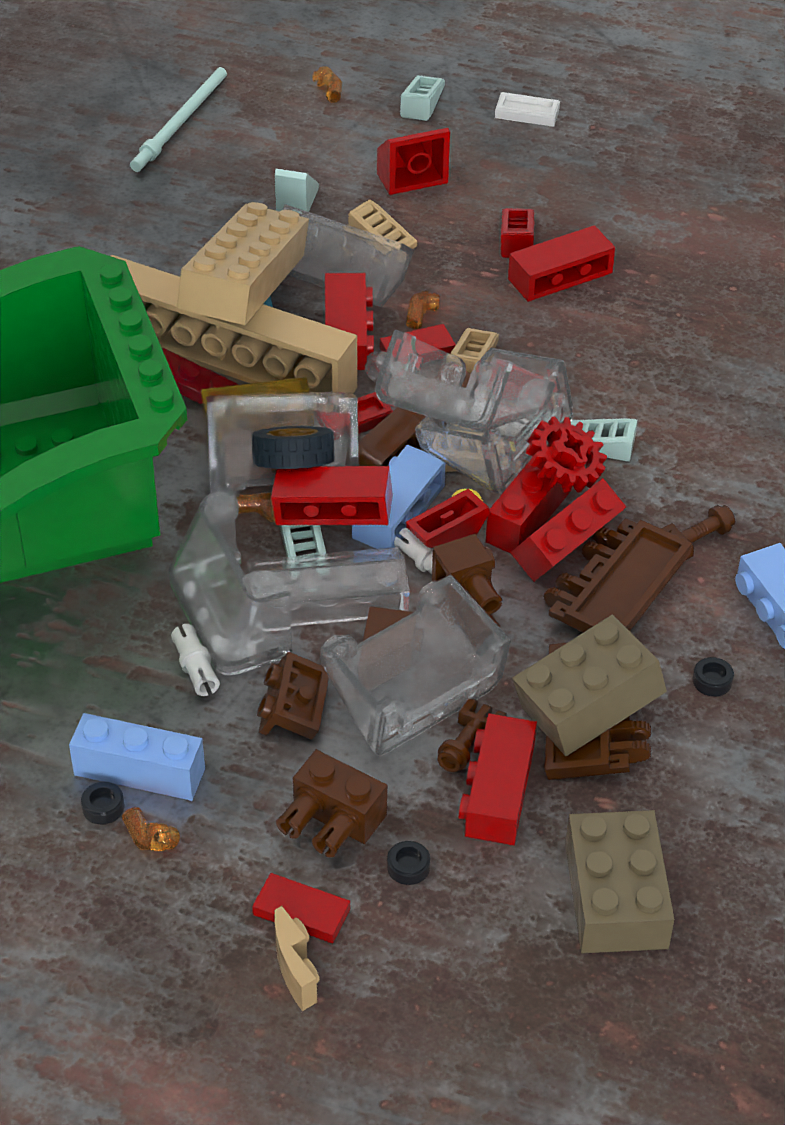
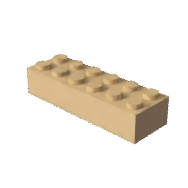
(243, 263)

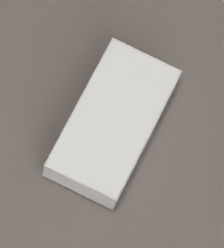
(527, 109)

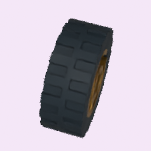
(293, 447)

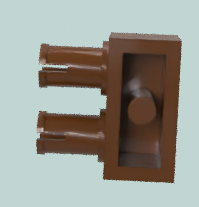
(471, 567)
(338, 797)

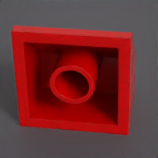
(414, 161)

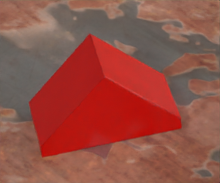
(450, 520)

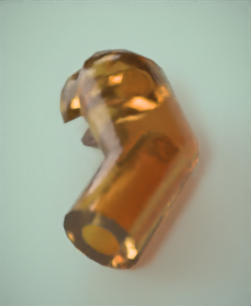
(332, 81)
(419, 305)
(257, 503)
(149, 835)

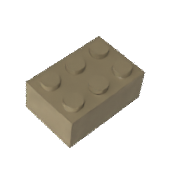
(589, 684)
(618, 882)

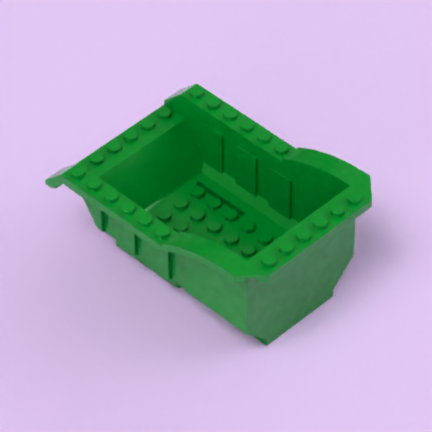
(78, 413)

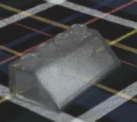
(346, 249)
(340, 583)

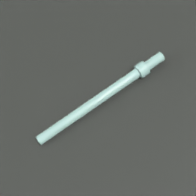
(152, 147)

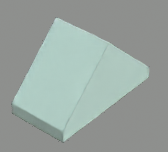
(294, 189)

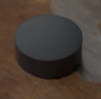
(713, 676)
(102, 803)
(408, 862)

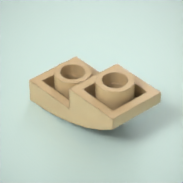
(295, 967)

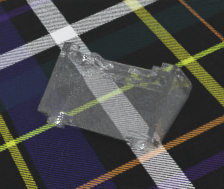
(431, 383)
(235, 417)
(497, 454)
(234, 614)
(418, 666)

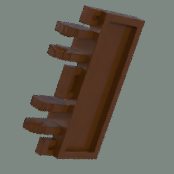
(621, 577)
(603, 755)

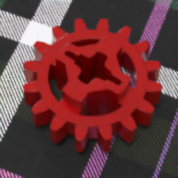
(566, 454)

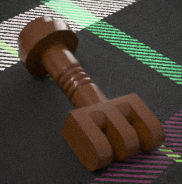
(720, 519)
(454, 754)

